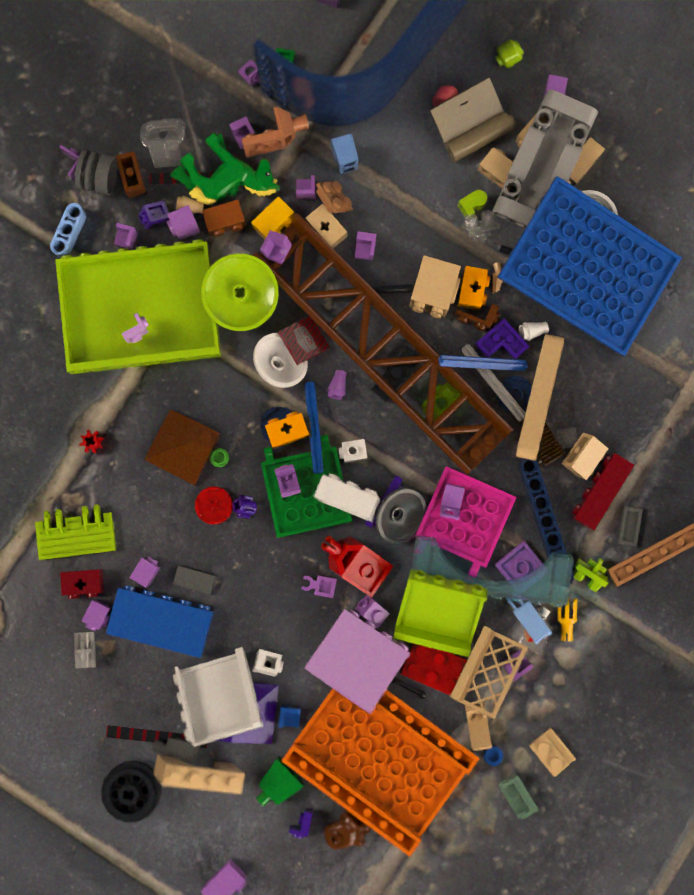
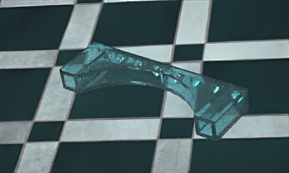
(546, 584)

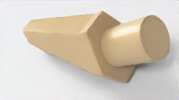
(496, 281)

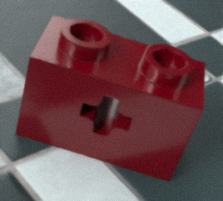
(71, 580)

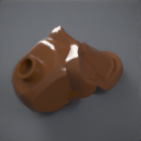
(346, 832)

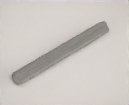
(497, 386)

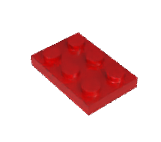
(433, 668)

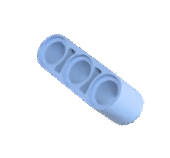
(67, 221)

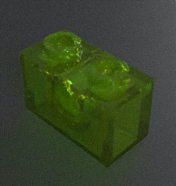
(443, 392)

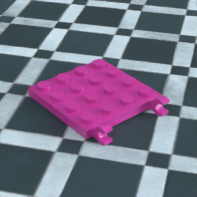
(480, 520)

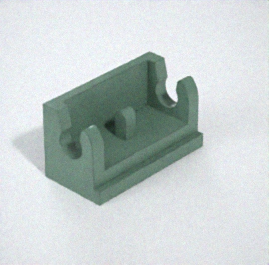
(518, 796)

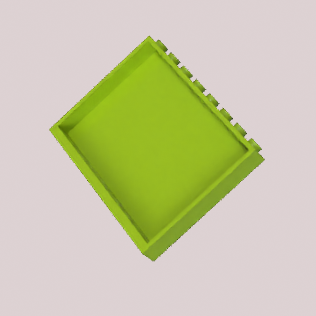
(108, 288)

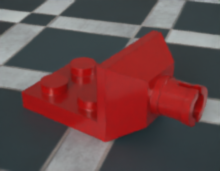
(357, 564)

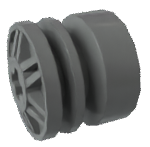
(96, 172)

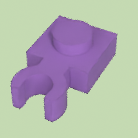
(323, 586)

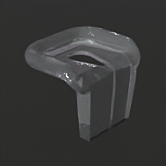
(163, 151)

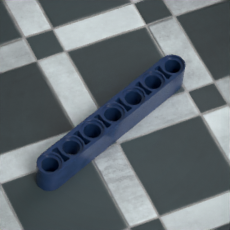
(547, 510)

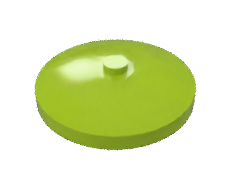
(239, 292)

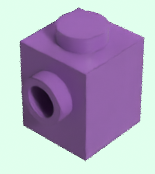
(97, 615)

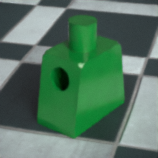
(278, 783)

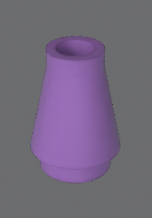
(337, 386)

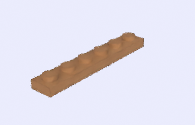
(652, 556)

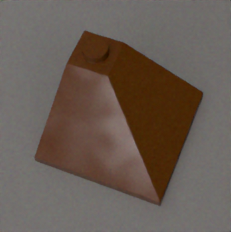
(182, 447)

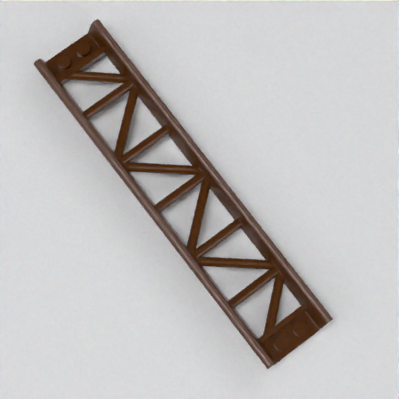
(487, 434)

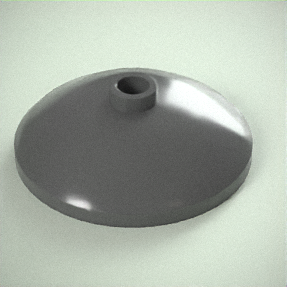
(403, 524)

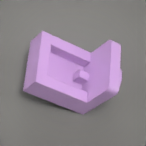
(135, 333)

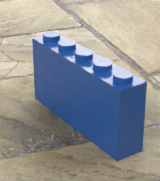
(160, 621)

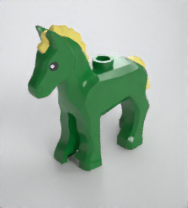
(226, 178)

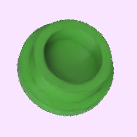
(219, 457)

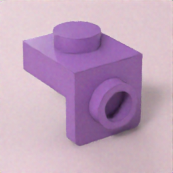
(287, 480)
(371, 611)

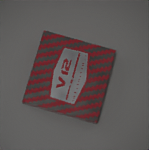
(303, 340)

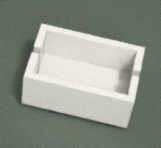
(348, 497)

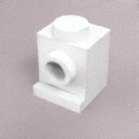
(264, 656)

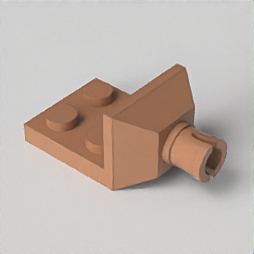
(273, 139)

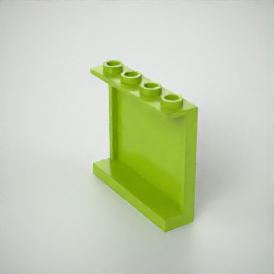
(439, 612)

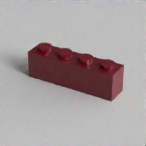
(602, 492)

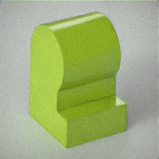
(472, 202)

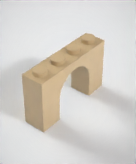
(588, 156)
(220, 778)

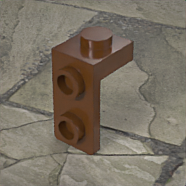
(492, 316)

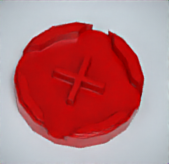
(213, 505)

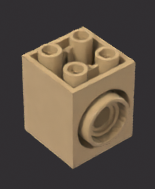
(435, 287)

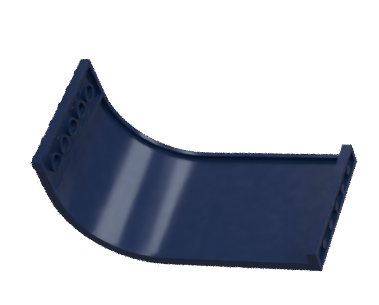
(360, 94)

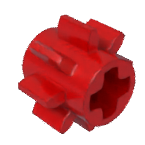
(89, 446)

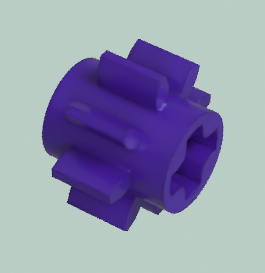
(244, 506)

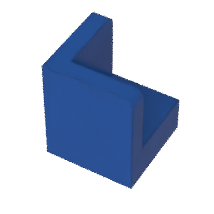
(289, 716)

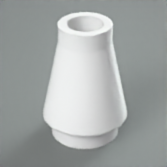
(531, 330)

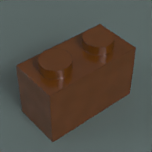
(131, 174)

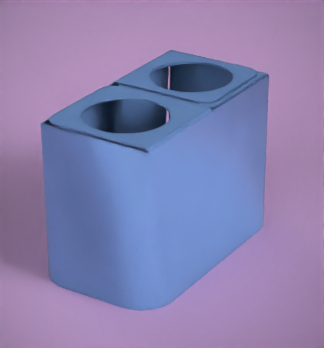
(344, 153)

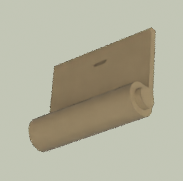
(474, 123)

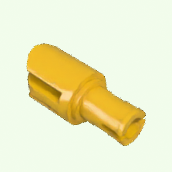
(567, 621)

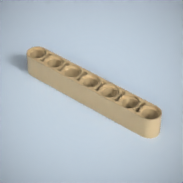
(540, 397)

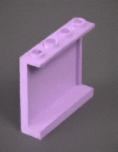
(357, 660)

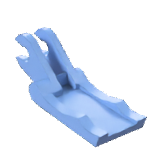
(530, 620)

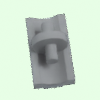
(85, 650)

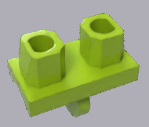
(597, 578)

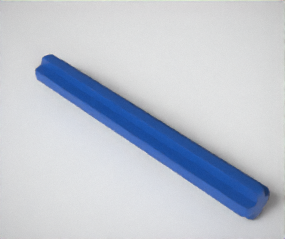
(482, 362)
(313, 424)

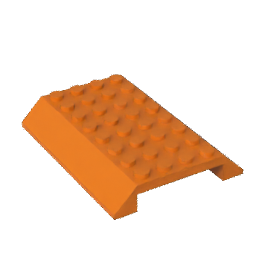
(381, 766)

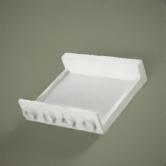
(217, 699)

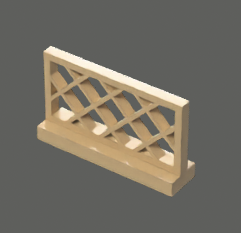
(473, 664)

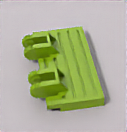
(77, 536)

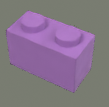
(182, 223)
(225, 881)

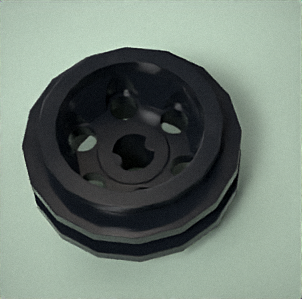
(111, 783)

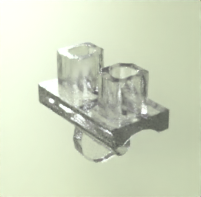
(480, 229)

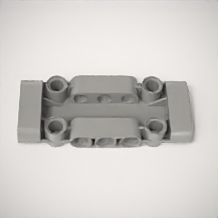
(545, 153)

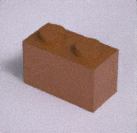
(224, 218)

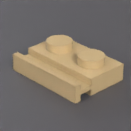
(552, 752)

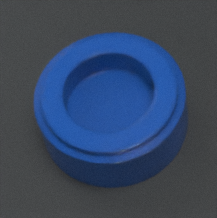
(493, 755)

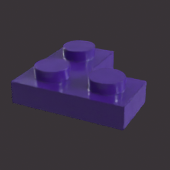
(504, 336)

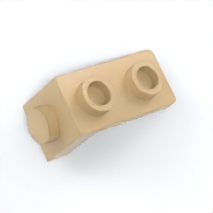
(478, 728)

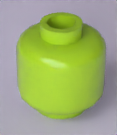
(509, 53)

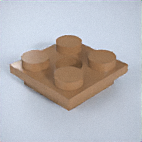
(333, 197)

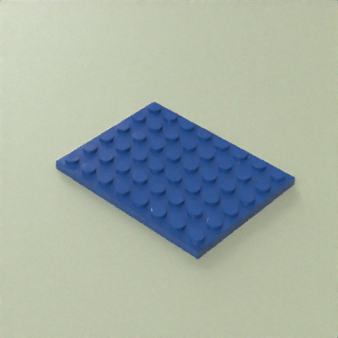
(589, 266)

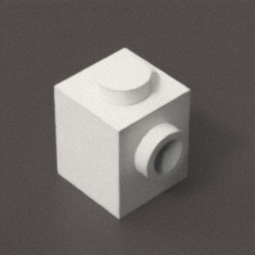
(353, 451)

